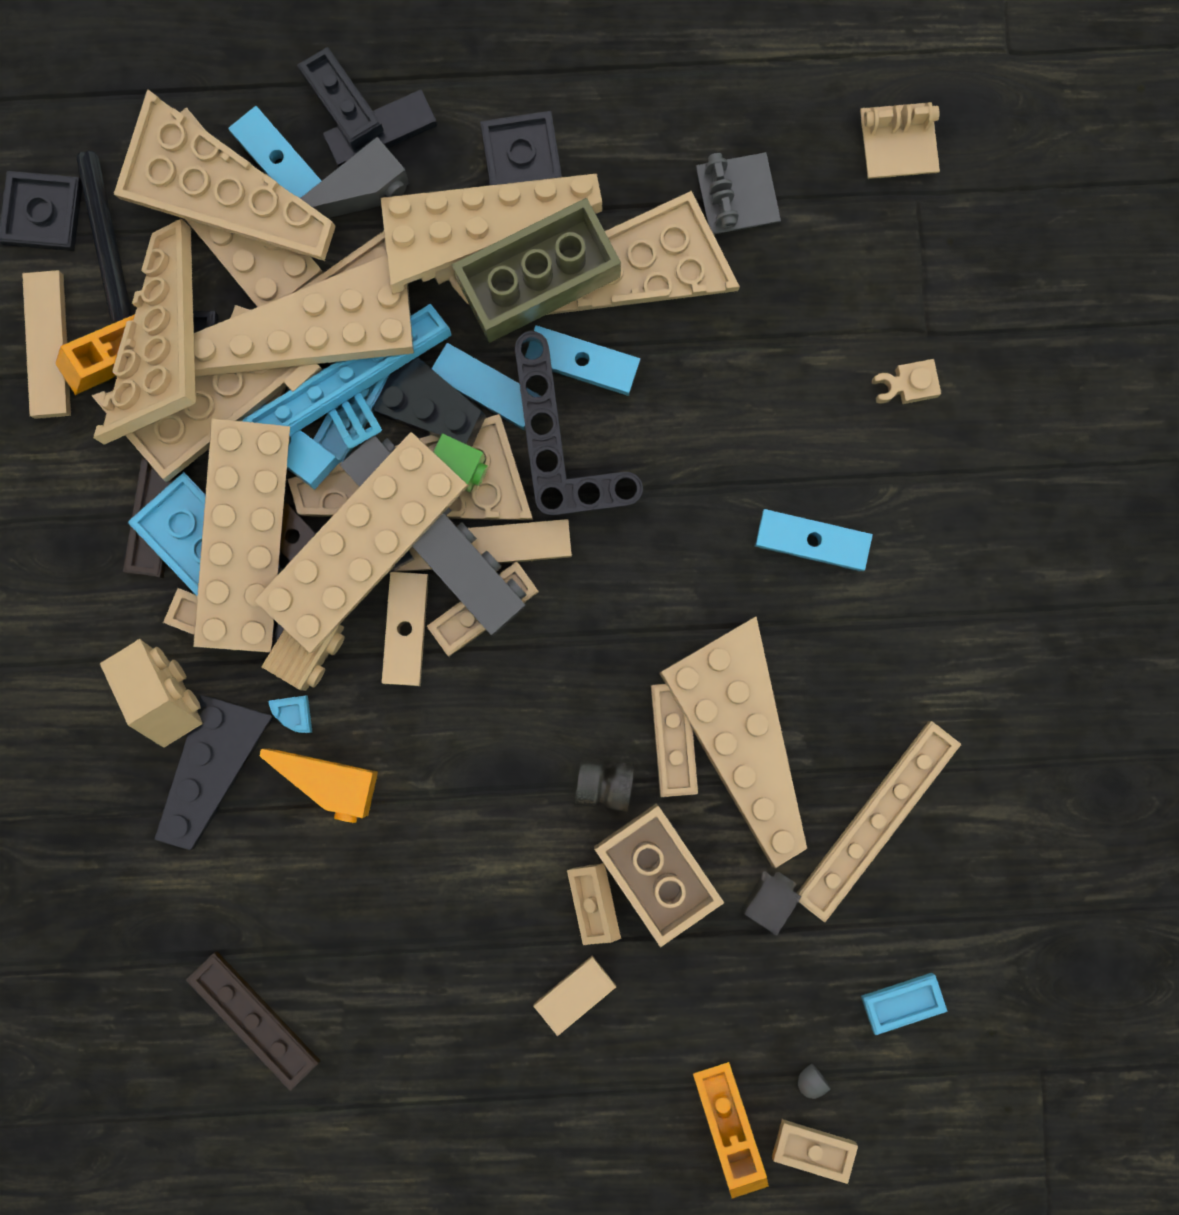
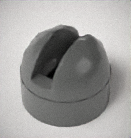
(812, 1083)

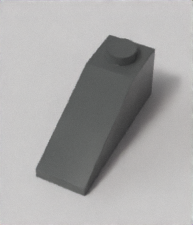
(359, 182)

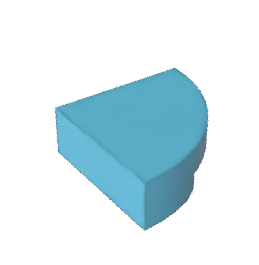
(293, 713)

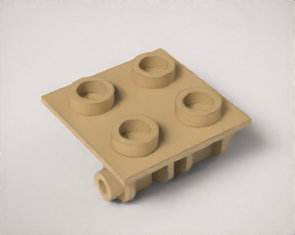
(900, 140)

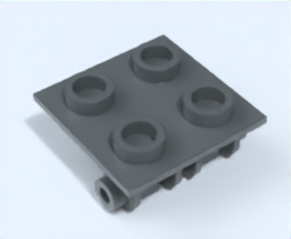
(737, 192)

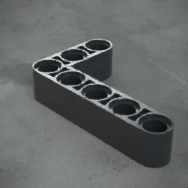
(551, 442)

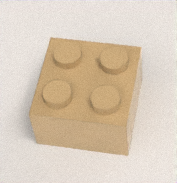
(152, 693)

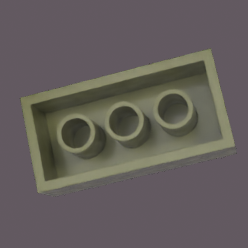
(537, 270)

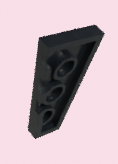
(209, 768)

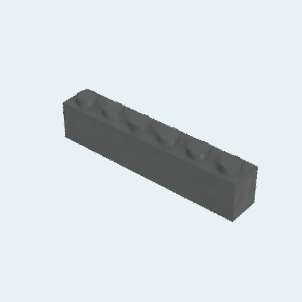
(450, 552)

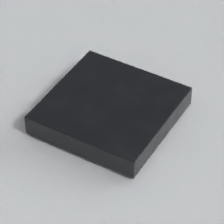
(521, 148)
(40, 211)

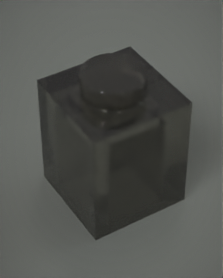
(771, 901)

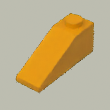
(92, 357)
(330, 784)
(731, 1130)

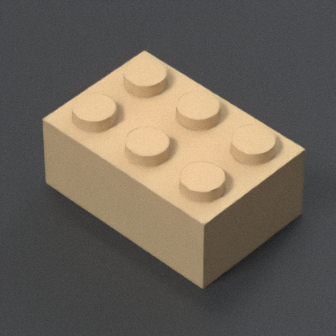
(658, 875)

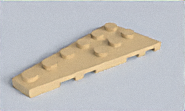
(736, 720)

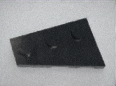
(428, 403)

